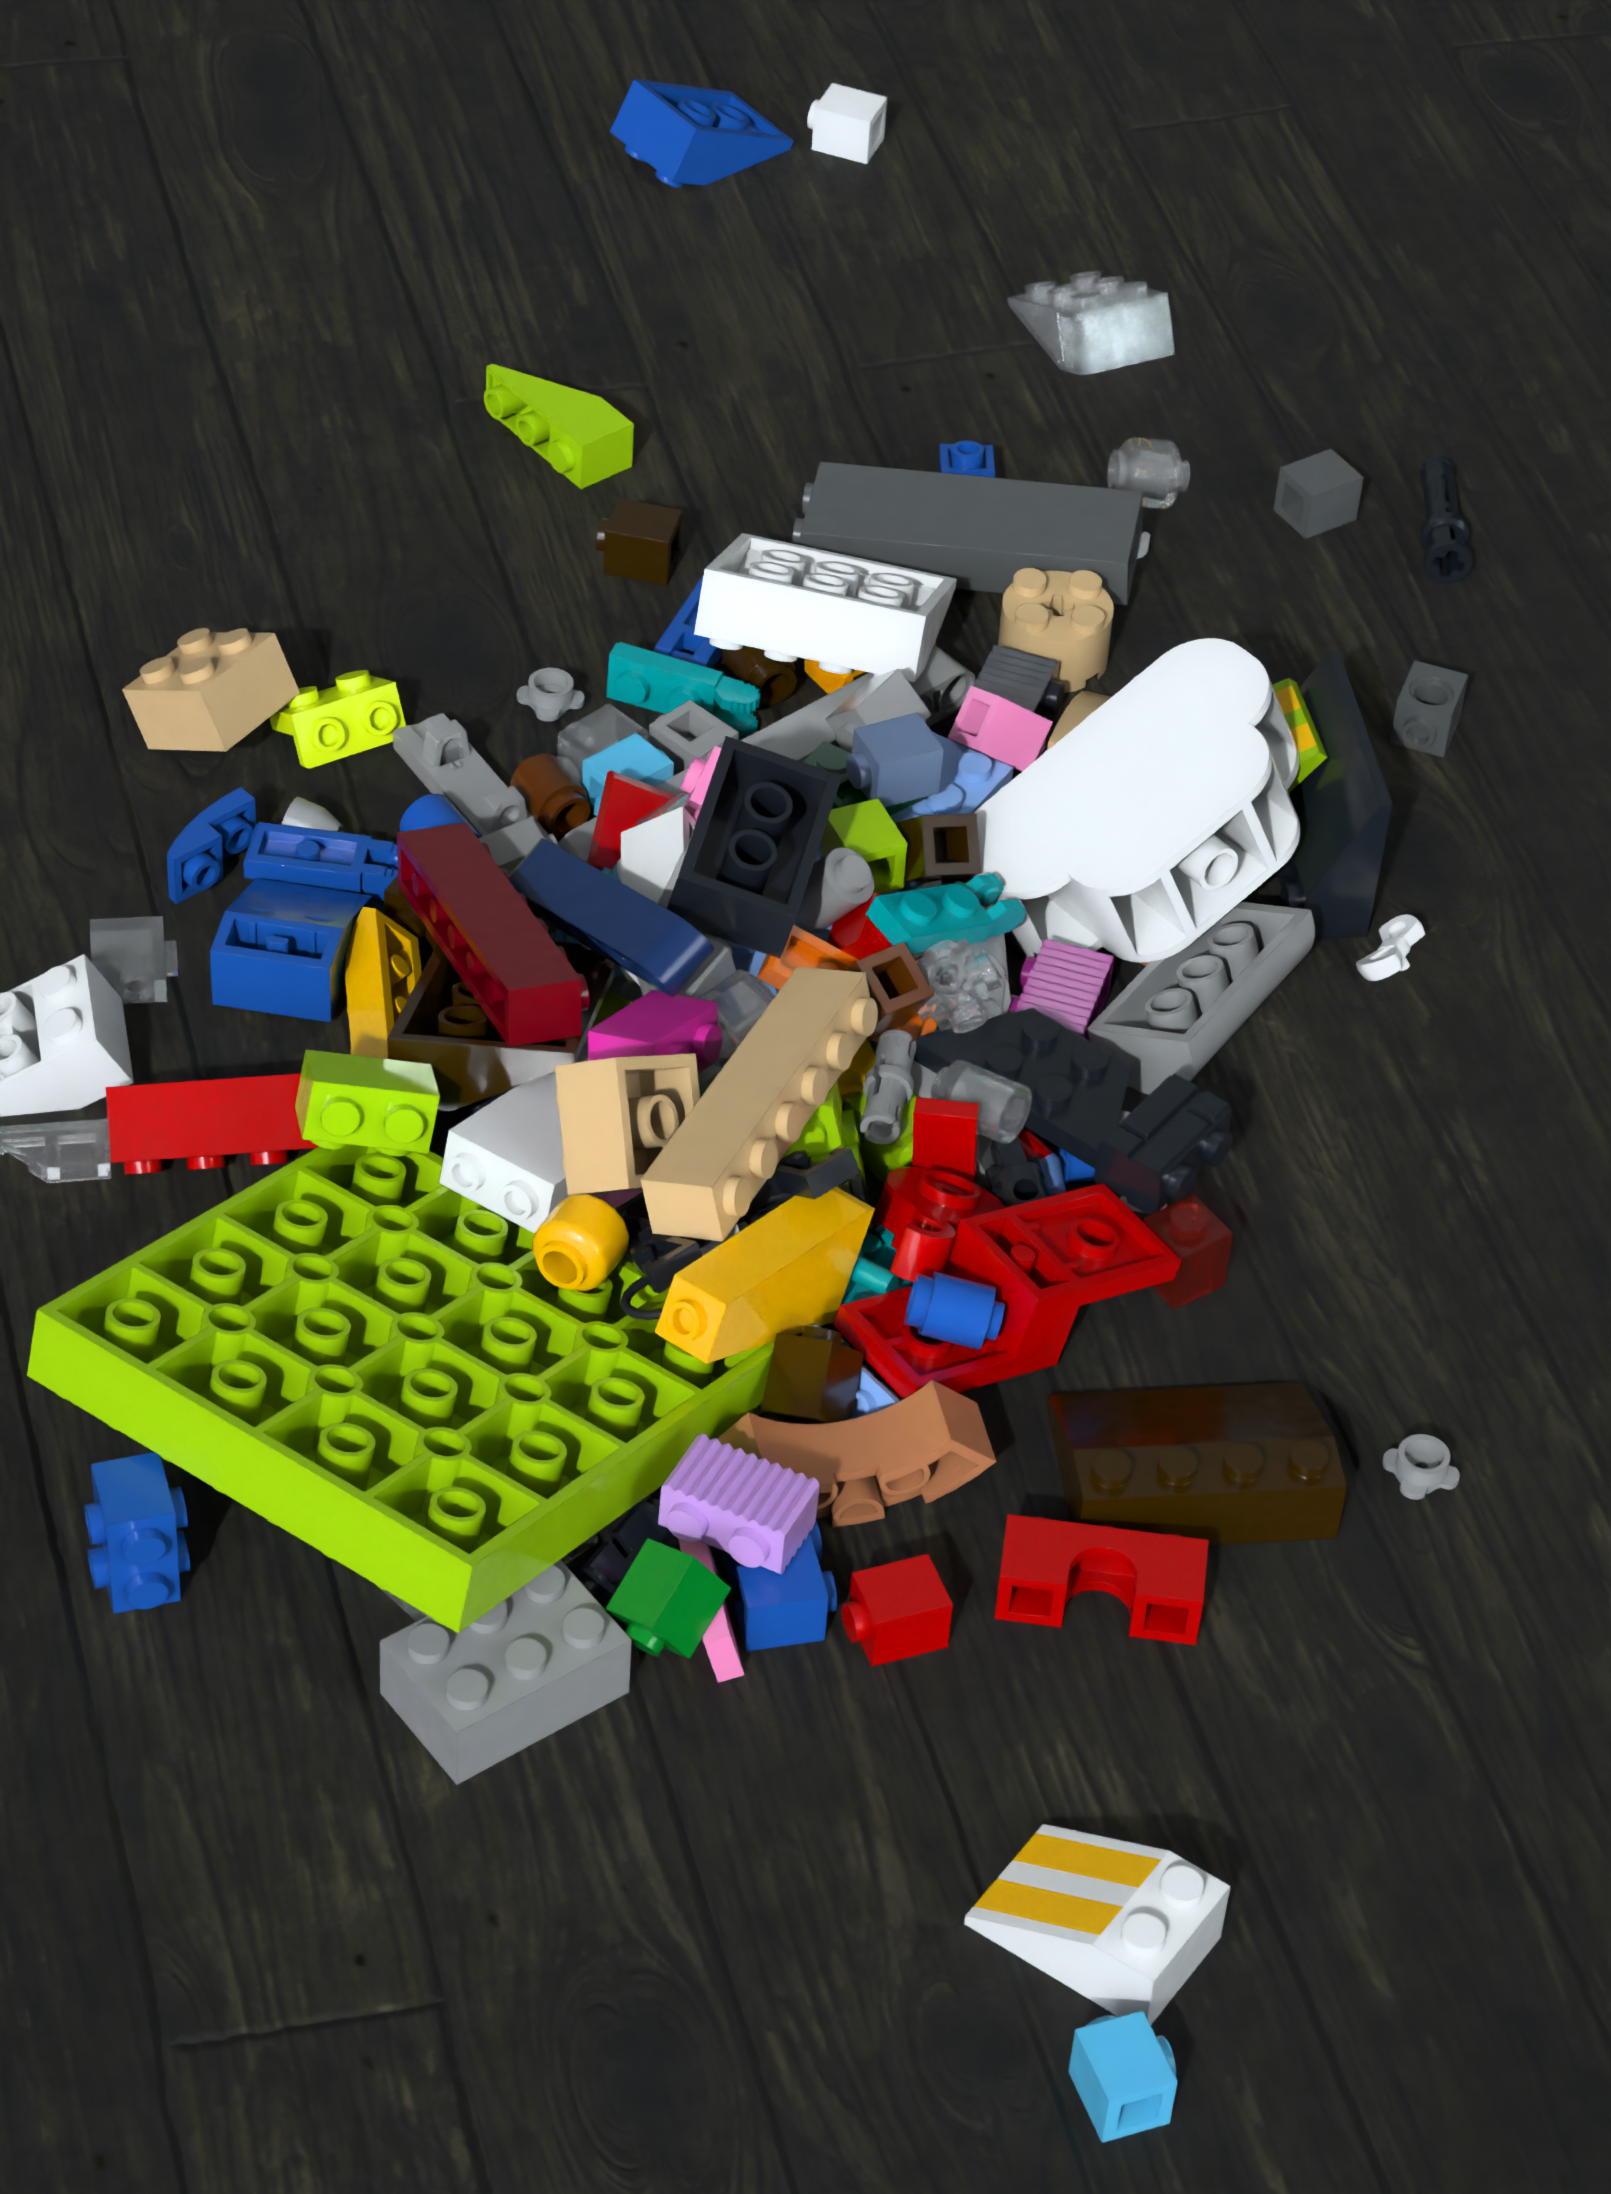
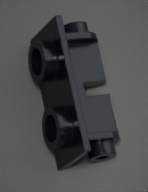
(608, 1567)

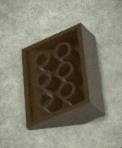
(466, 1052)
(1200, 1462)

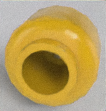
(580, 1242)

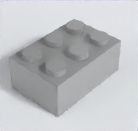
(508, 1675)

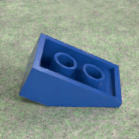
(694, 132)

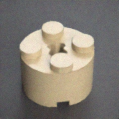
(1061, 620)

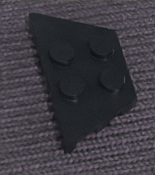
(1071, 1080)

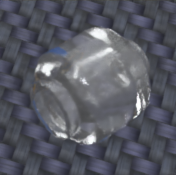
(1151, 468)

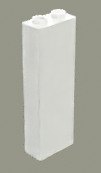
(514, 1152)

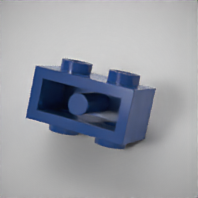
(136, 1533)

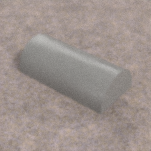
(1194, 1001)

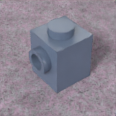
(895, 760)

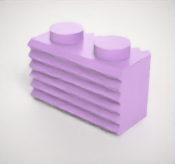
(739, 1504)

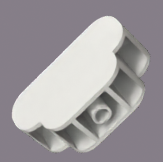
(1150, 810)

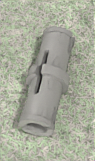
(888, 1086)

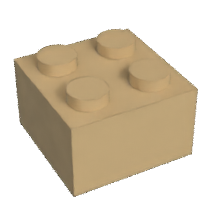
(210, 690)
(621, 1116)

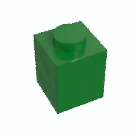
(667, 1600)

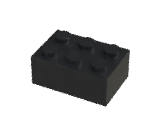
(753, 846)

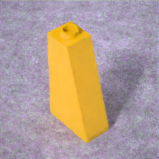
(767, 1278)

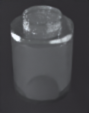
(1001, 1101)

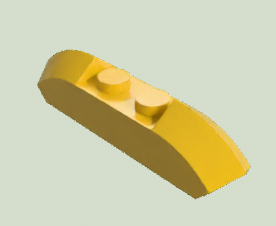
(379, 978)

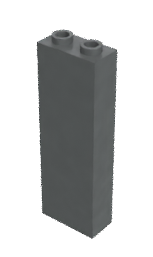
(972, 525)

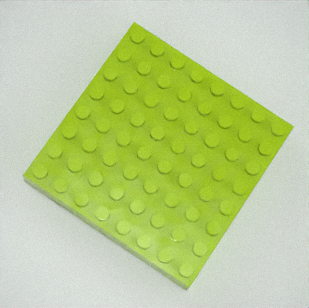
(390, 1377)

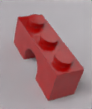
(1149, 1572)

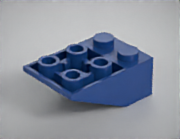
(284, 949)

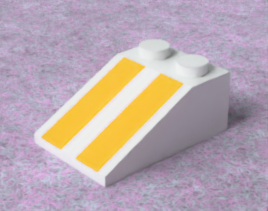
(1104, 1917)

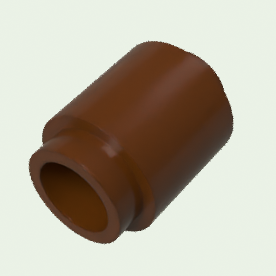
(551, 794)

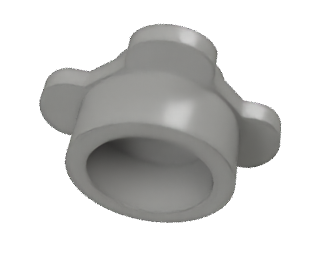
(550, 694)
(1421, 1466)

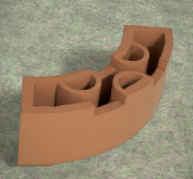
(879, 1459)

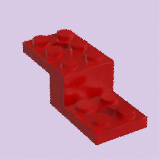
(1044, 1265)

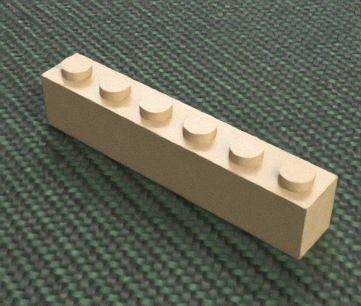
(758, 1104)

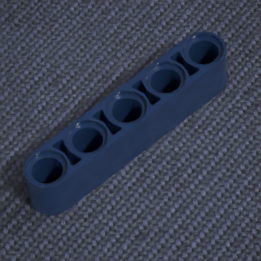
(610, 917)

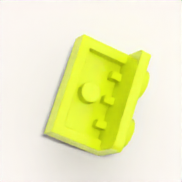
(342, 718)

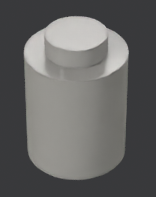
(834, 889)

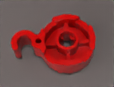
(924, 1213)

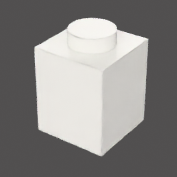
(848, 123)

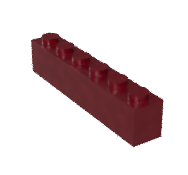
(490, 935)

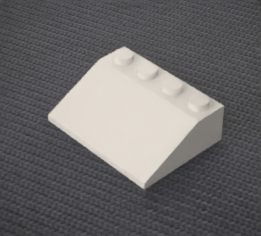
(822, 607)

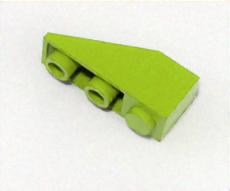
(564, 425)

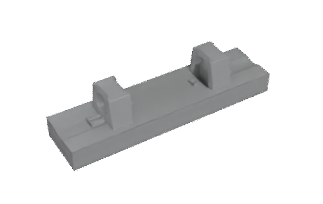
(451, 767)

